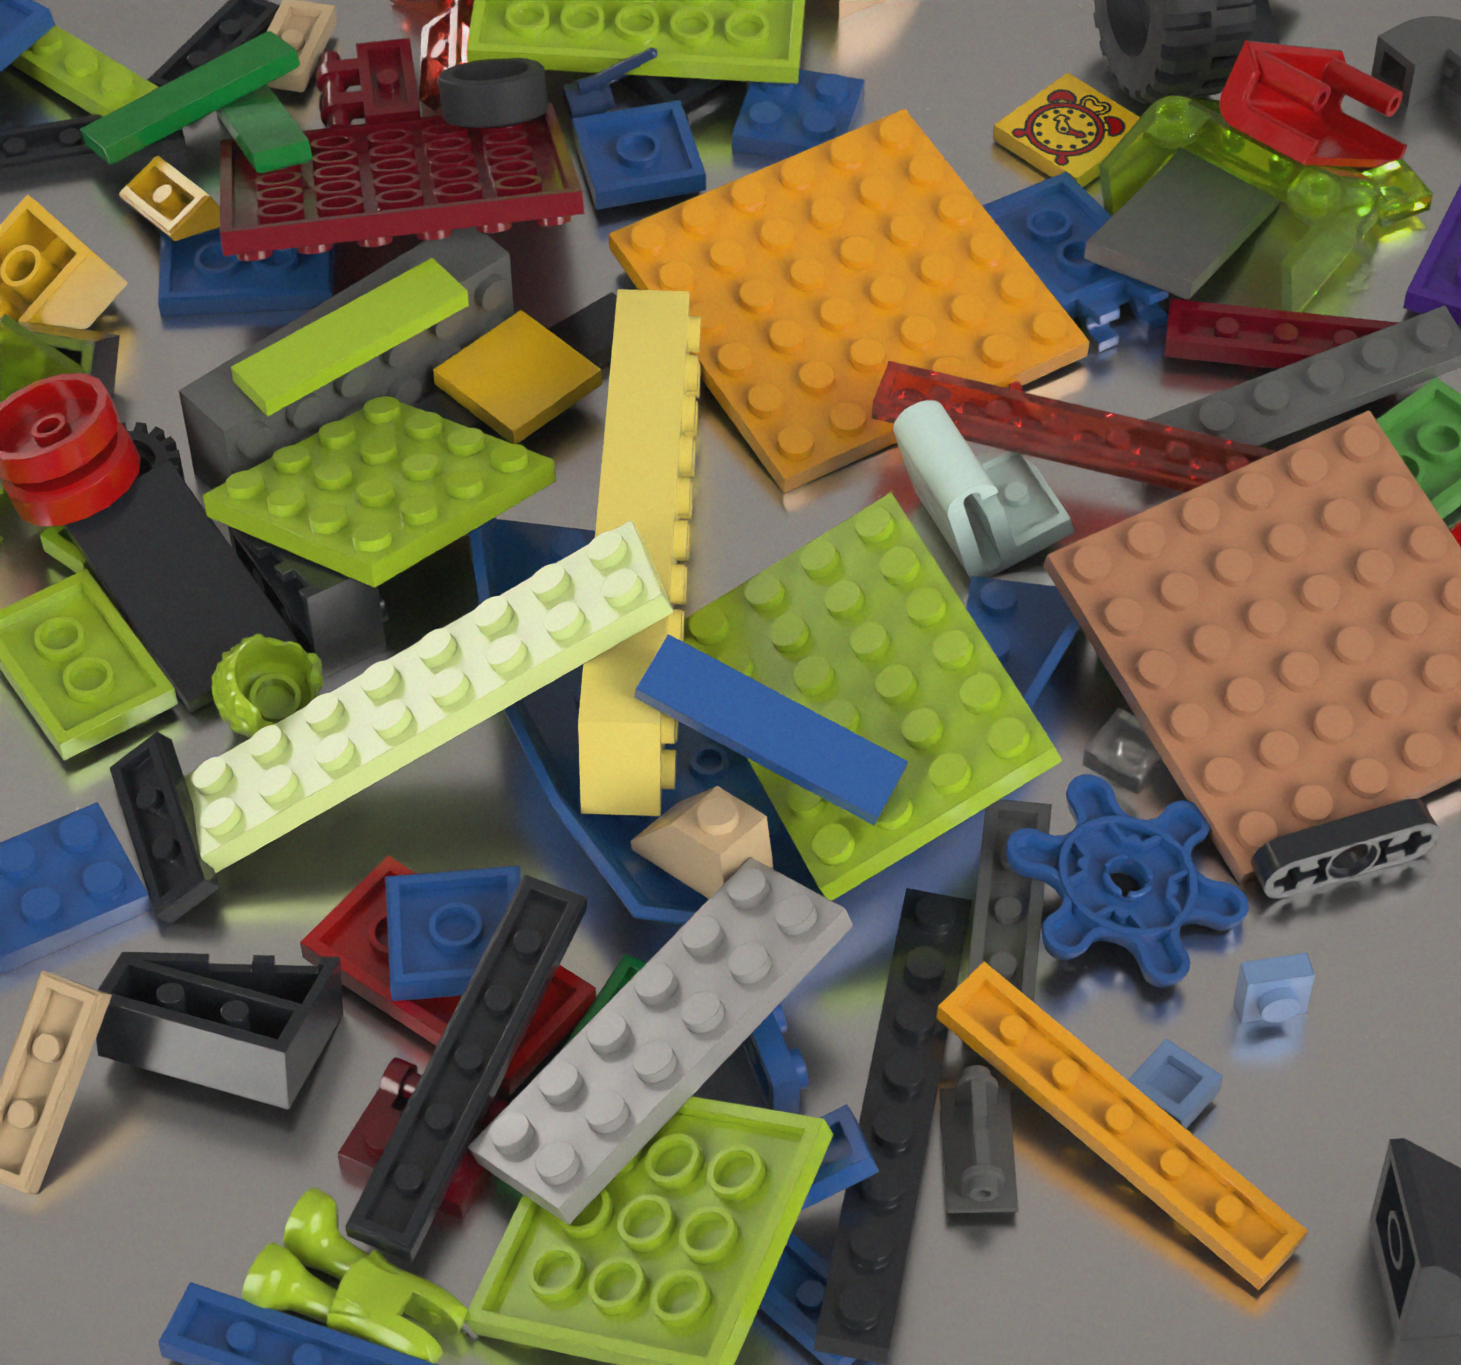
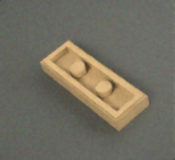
(45, 1075)

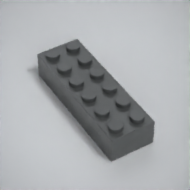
(234, 435)

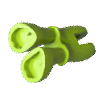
(370, 1290)

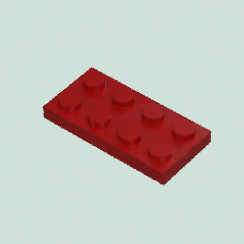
(359, 936)

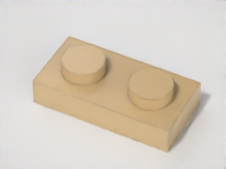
(307, 29)

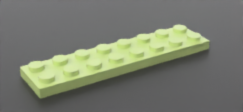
(425, 695)

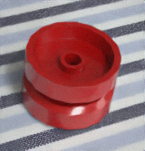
(64, 450)

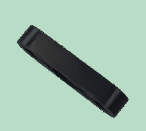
(1345, 848)

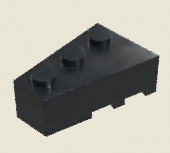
(321, 607)
(221, 1024)

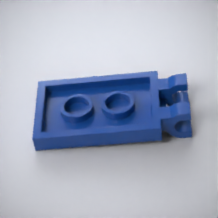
(1051, 232)

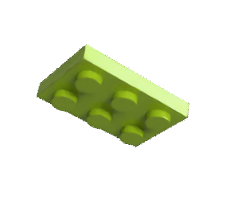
(79, 665)

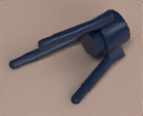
(593, 93)

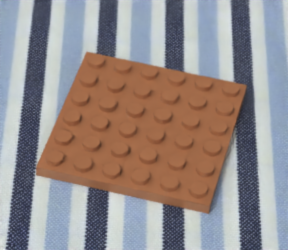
(1284, 636)

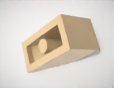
(706, 839)

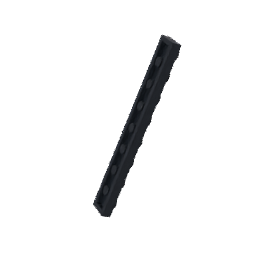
(896, 1124)

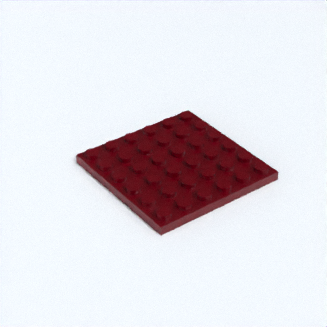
(398, 182)

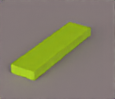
(349, 336)

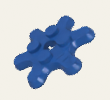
(1150, 852)

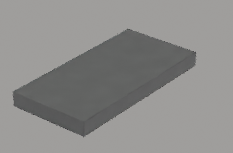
(1180, 225)

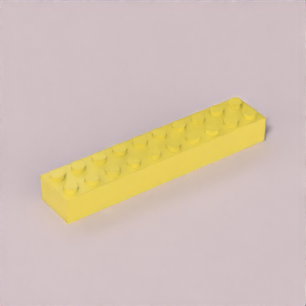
(648, 481)

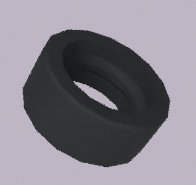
(493, 92)

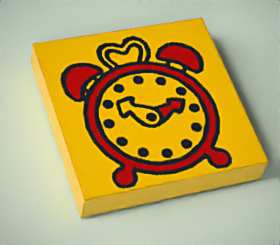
(1065, 129)

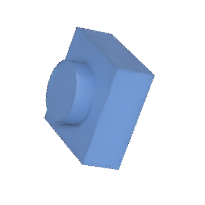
(1274, 988)
(1177, 1082)

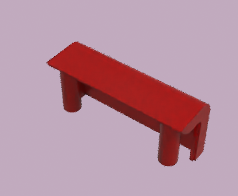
(1294, 105)

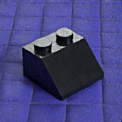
(1420, 1239)

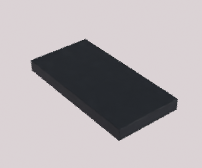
(175, 580)

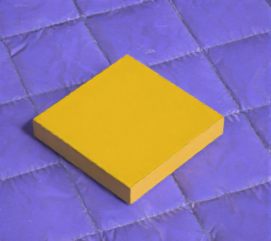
(517, 377)

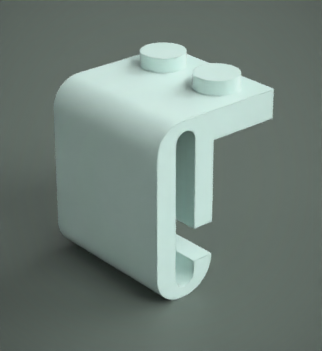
(985, 505)

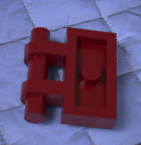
(385, 79)

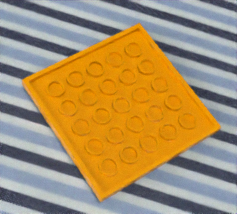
(830, 274)

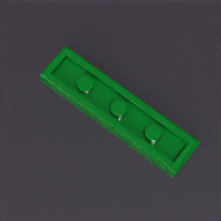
(190, 97)
(265, 131)

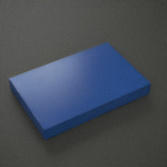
(203, 281)

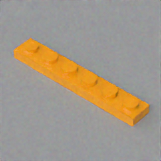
(1122, 1125)

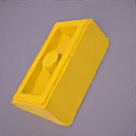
(171, 201)

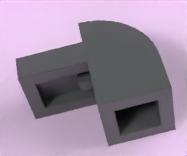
(1421, 58)

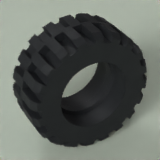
(1172, 44)

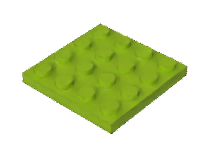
(379, 489)
(667, 1251)

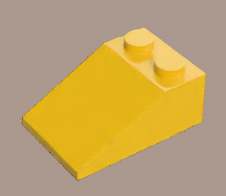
(51, 272)

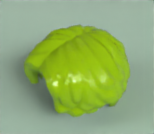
(264, 682)

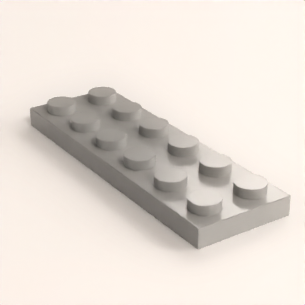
(659, 1039)

